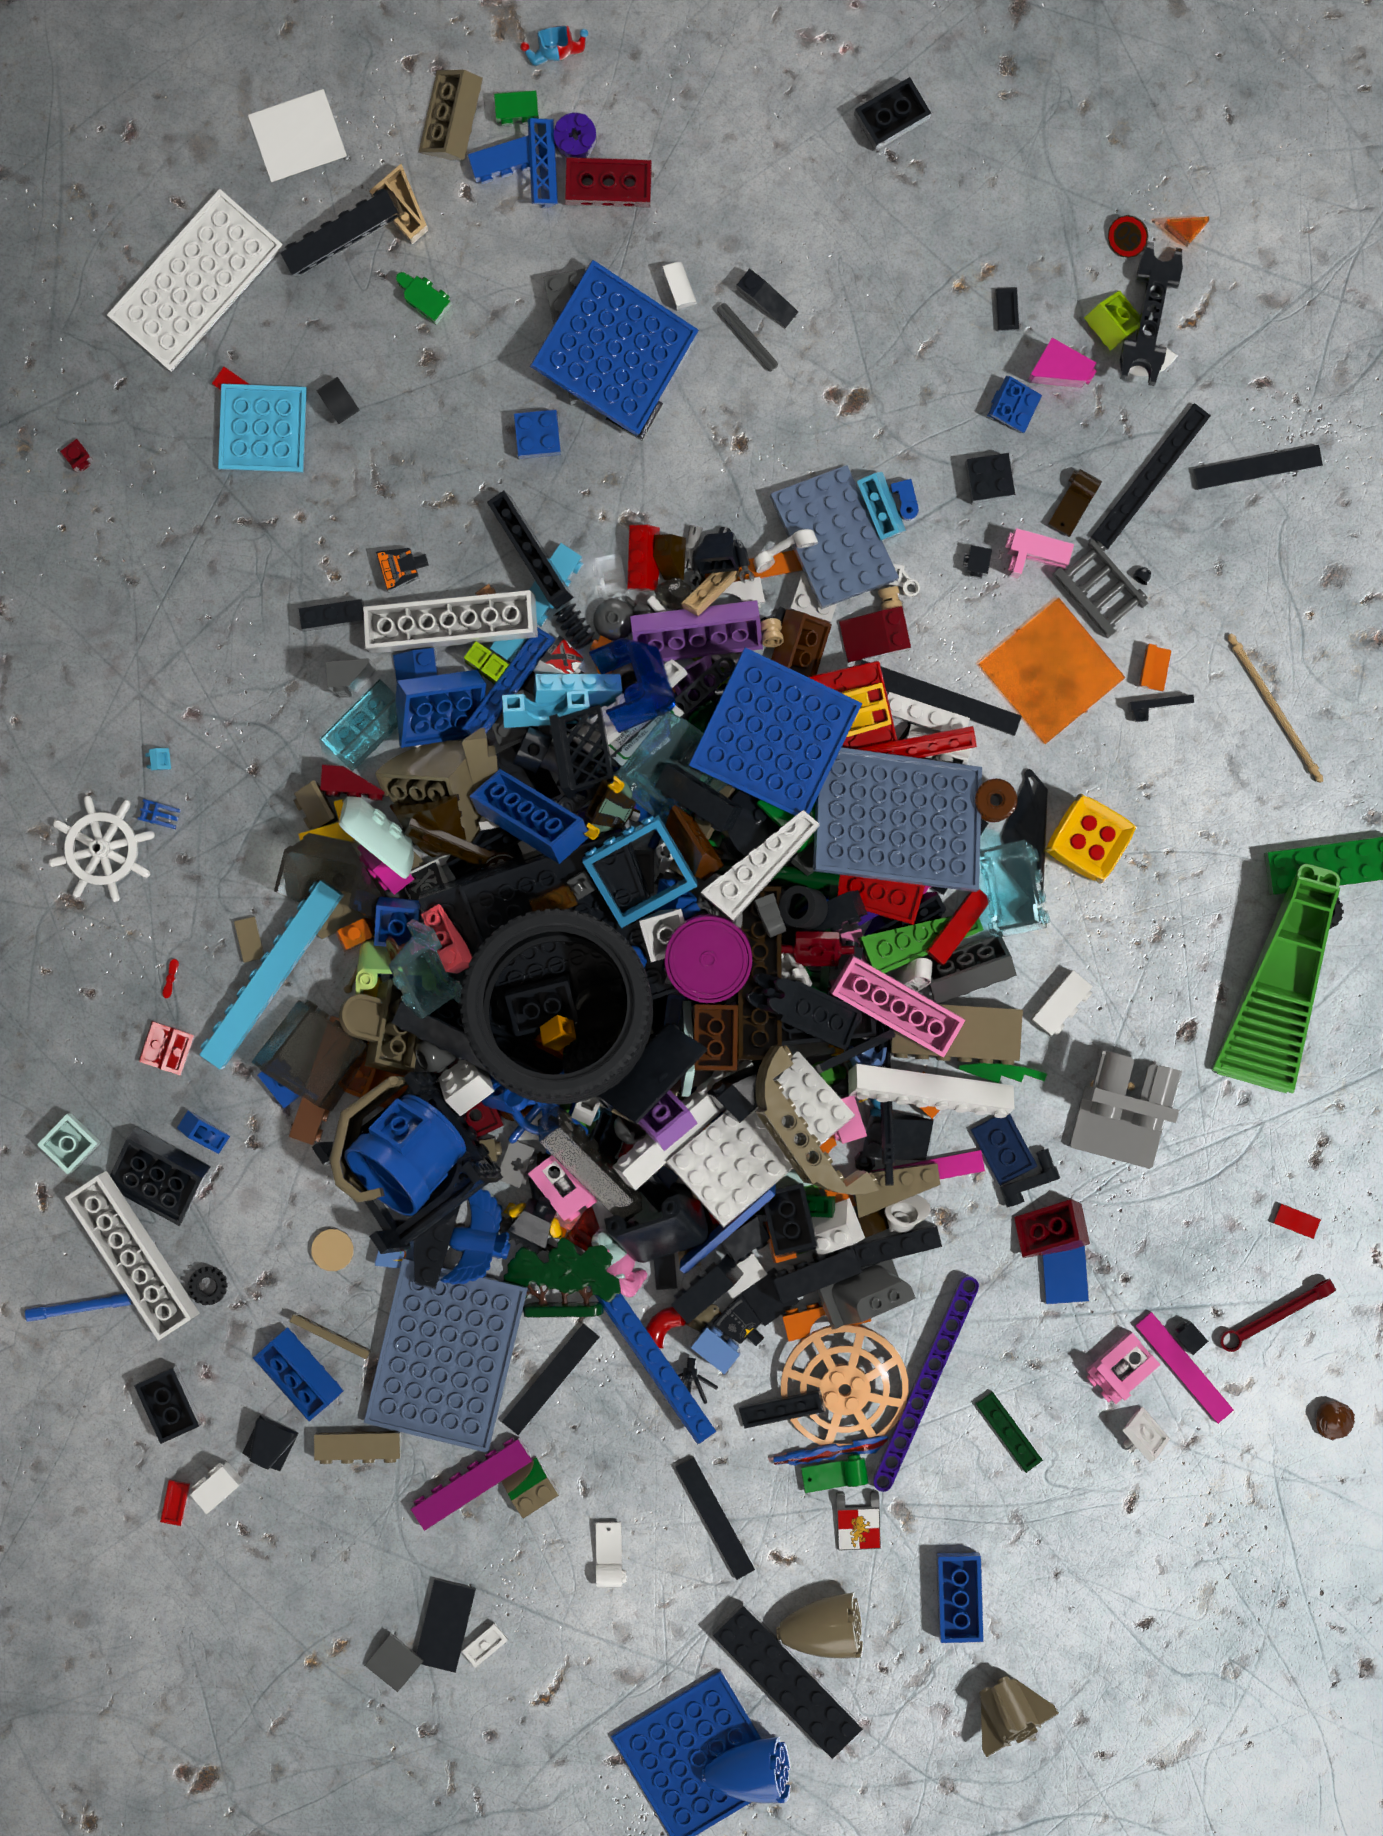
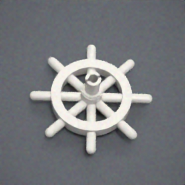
(101, 848)

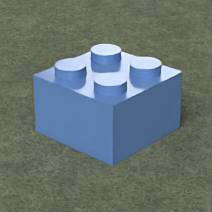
(715, 1348)

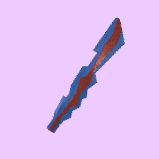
(831, 1451)

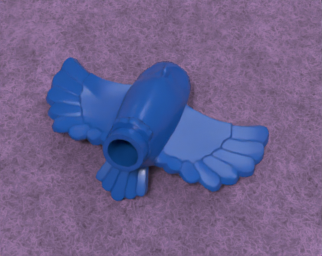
(479, 1240)

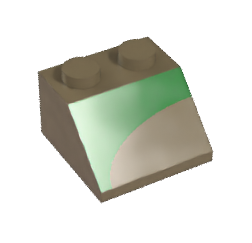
(530, 1488)

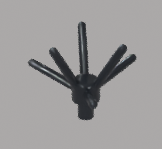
(691, 1374)

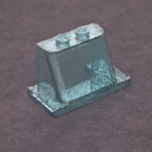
(421, 973)

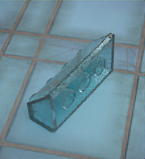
(363, 726)

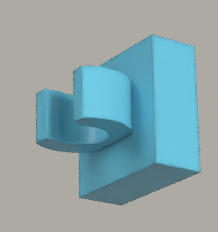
(159, 759)

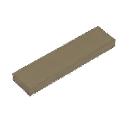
(330, 1335)

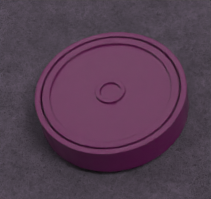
(708, 958)

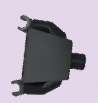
(720, 554)

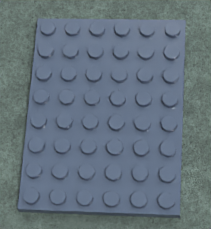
(899, 820)
(446, 1358)

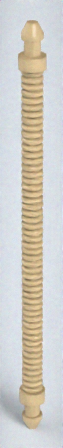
(1238, 648)

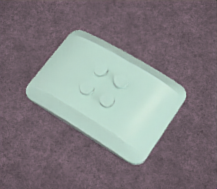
(377, 834)

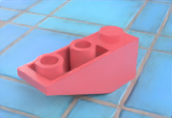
(454, 951)

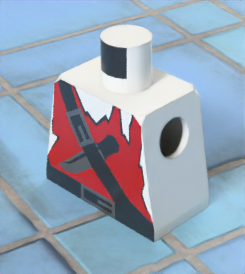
(560, 659)

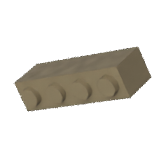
(357, 1446)

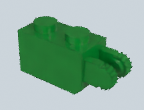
(424, 297)

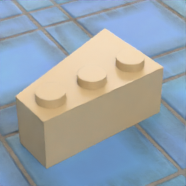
(412, 222)

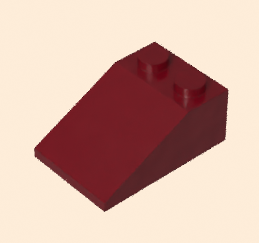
(875, 634)
(1052, 1229)

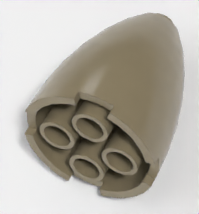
(825, 1628)

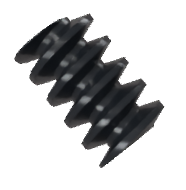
(574, 626)

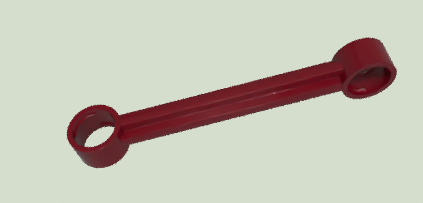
(1317, 1292)

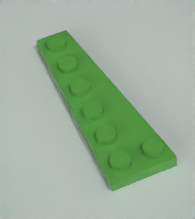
(902, 945)

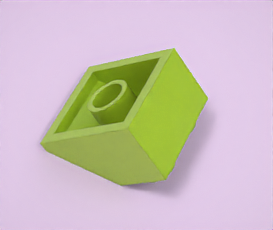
(1113, 320)

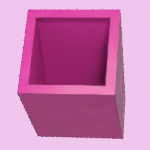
(1062, 367)

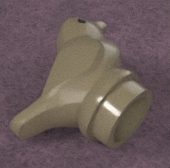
(705, 1317)

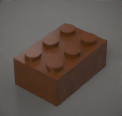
(718, 1031)

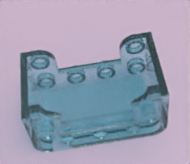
(1013, 889)

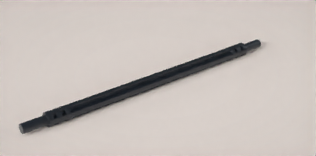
(886, 1117)

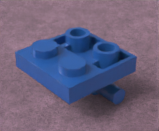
(1014, 404)

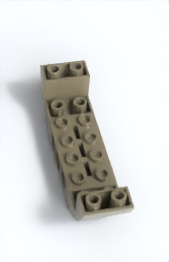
(774, 1106)

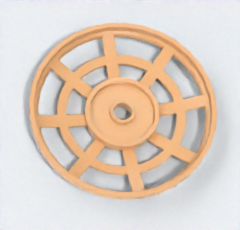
(847, 1374)

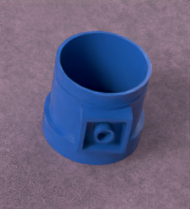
(406, 1153)

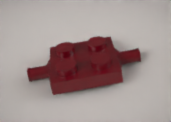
(817, 948)

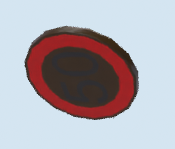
(1128, 236)

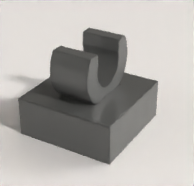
(581, 884)

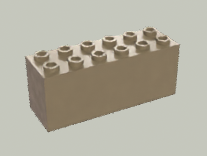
(984, 1035)

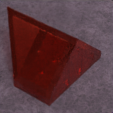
(584, 1229)

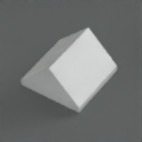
(658, 929)

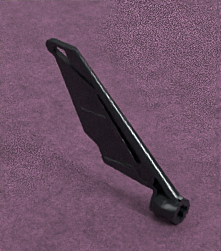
(1030, 819)

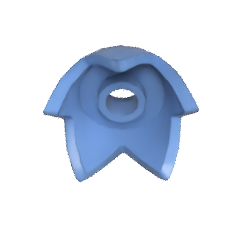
(869, 1057)

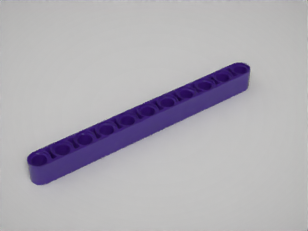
(925, 1394)

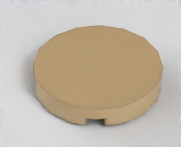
(332, 1250)

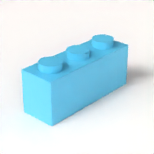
(881, 505)

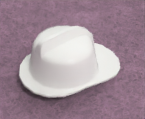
(907, 1213)

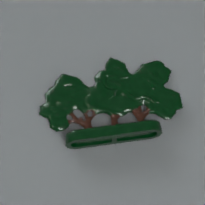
(567, 1273)

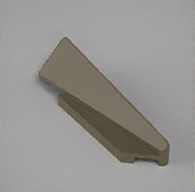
(480, 757)

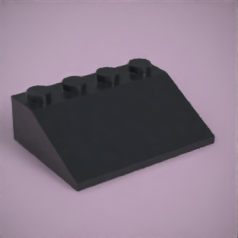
(158, 1175)

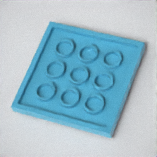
(262, 428)

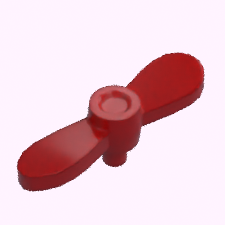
(173, 967)

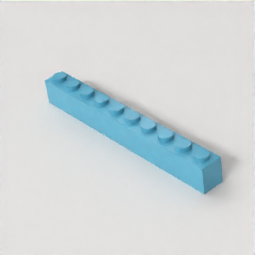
(271, 974)

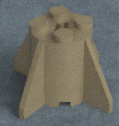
(1011, 1713)

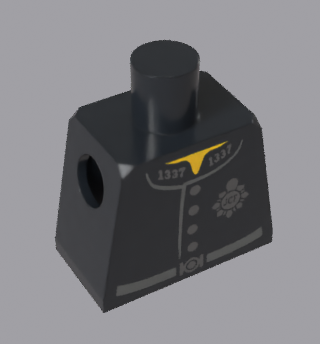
(739, 1322)

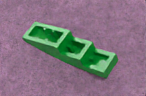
(994, 1071)

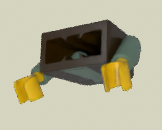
(610, 808)

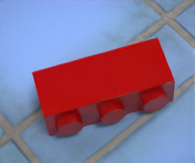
(642, 567)

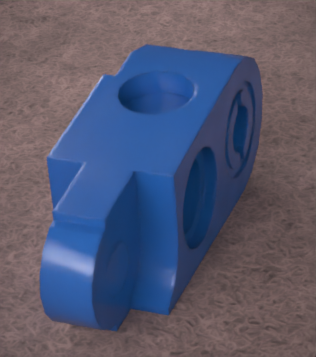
(504, 1099)

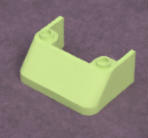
(371, 962)

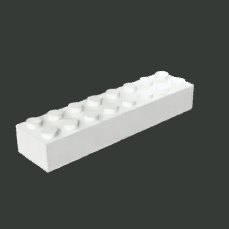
(450, 621)
(132, 1255)

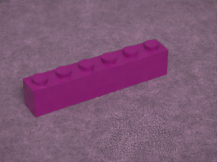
(471, 1483)

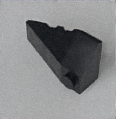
(737, 1093)

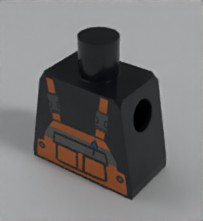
(400, 567)

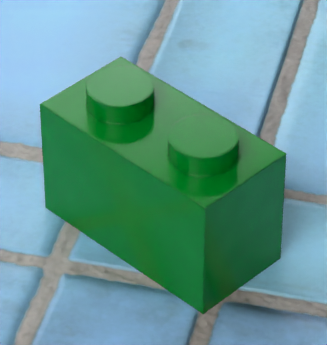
(516, 107)

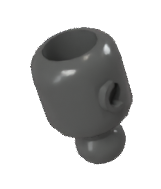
(432, 1058)

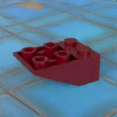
(340, 780)

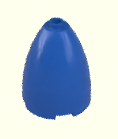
(752, 1772)

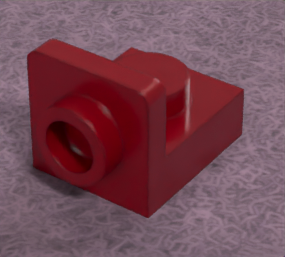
(77, 456)

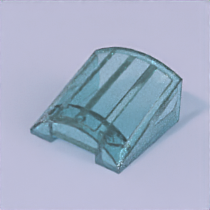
(669, 742)

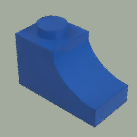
(203, 1132)

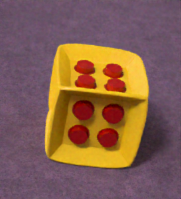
(1090, 838)

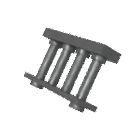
(1093, 608)

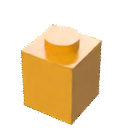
(558, 1032)

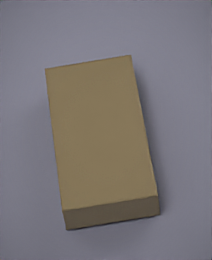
(249, 939)

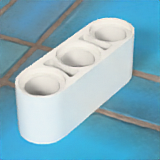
(915, 974)

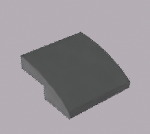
(394, 1662)

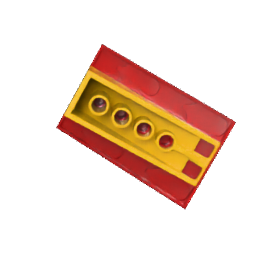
(865, 684)

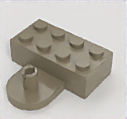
(371, 1020)

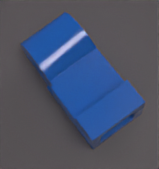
(907, 499)

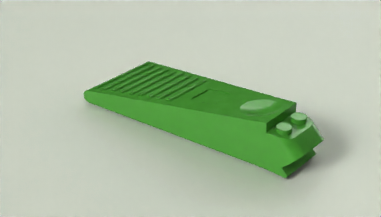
(1276, 1006)

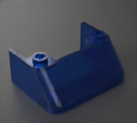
(644, 699)

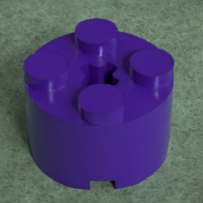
(586, 132)

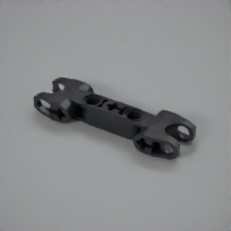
(1143, 349)

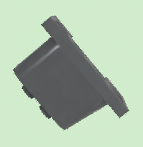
(865, 1295)

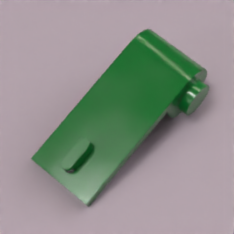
(835, 1474)

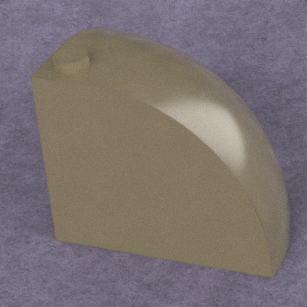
(430, 773)

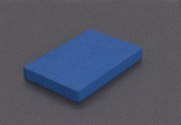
(1065, 1276)

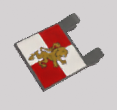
(858, 1526)

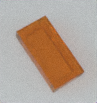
(559, 898)

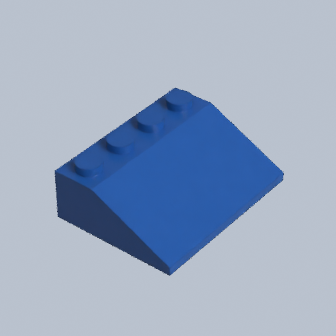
(437, 707)

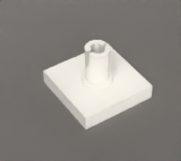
(1145, 1435)

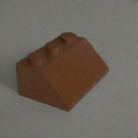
(803, 642)
(693, 844)

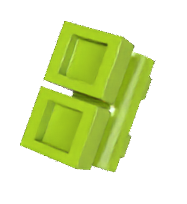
(485, 662)

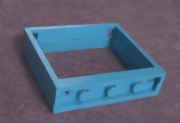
(656, 901)

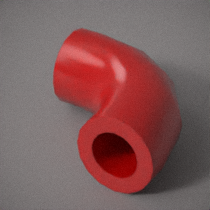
(662, 1323)

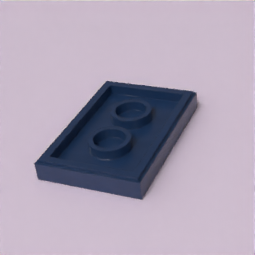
(1003, 1148)

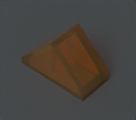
(1186, 228)

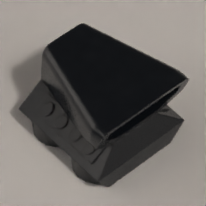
(269, 1443)

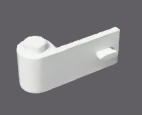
(609, 1555)

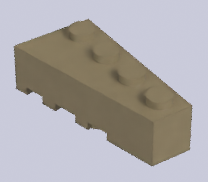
(907, 1183)

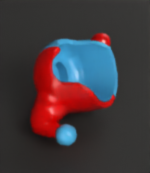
(555, 45)

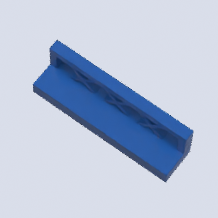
(545, 160)

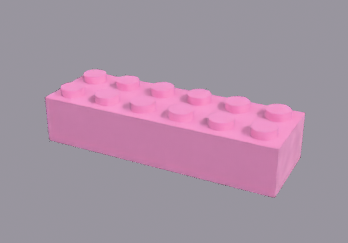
(897, 1005)

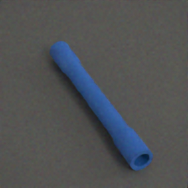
(44, 1312)

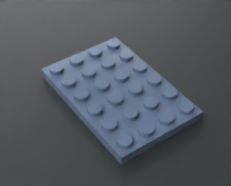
(848, 550)

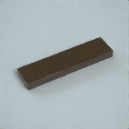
(447, 843)

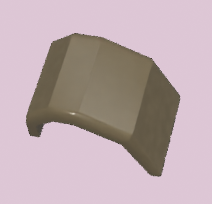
(349, 1130)

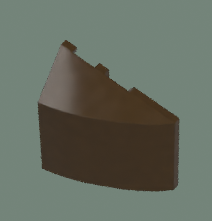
(439, 814)

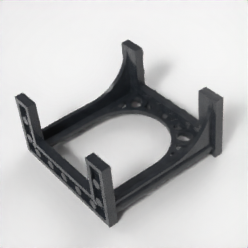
(480, 1171)

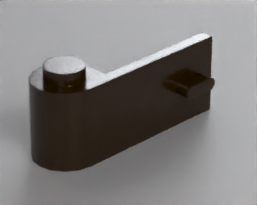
(1074, 502)

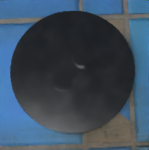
(750, 828)

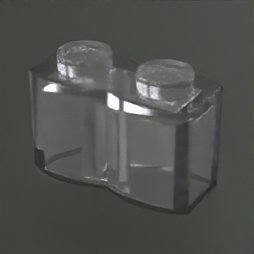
(611, 577)

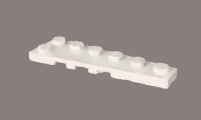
(675, 674)
(747, 878)

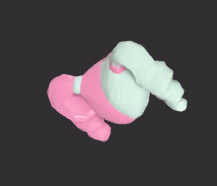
(621, 1264)

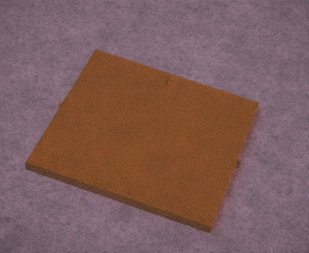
(1051, 671)

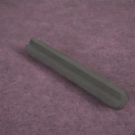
(747, 336)

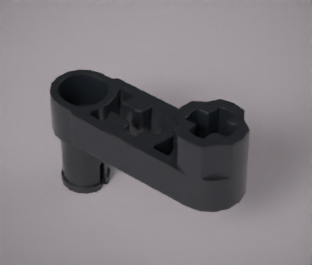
(1013, 1191)

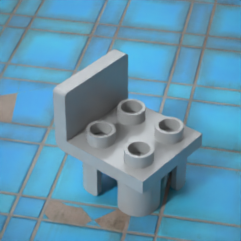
(1123, 1125)

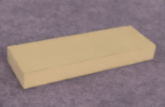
(709, 591)

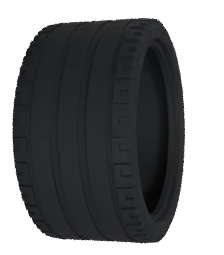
(541, 928)

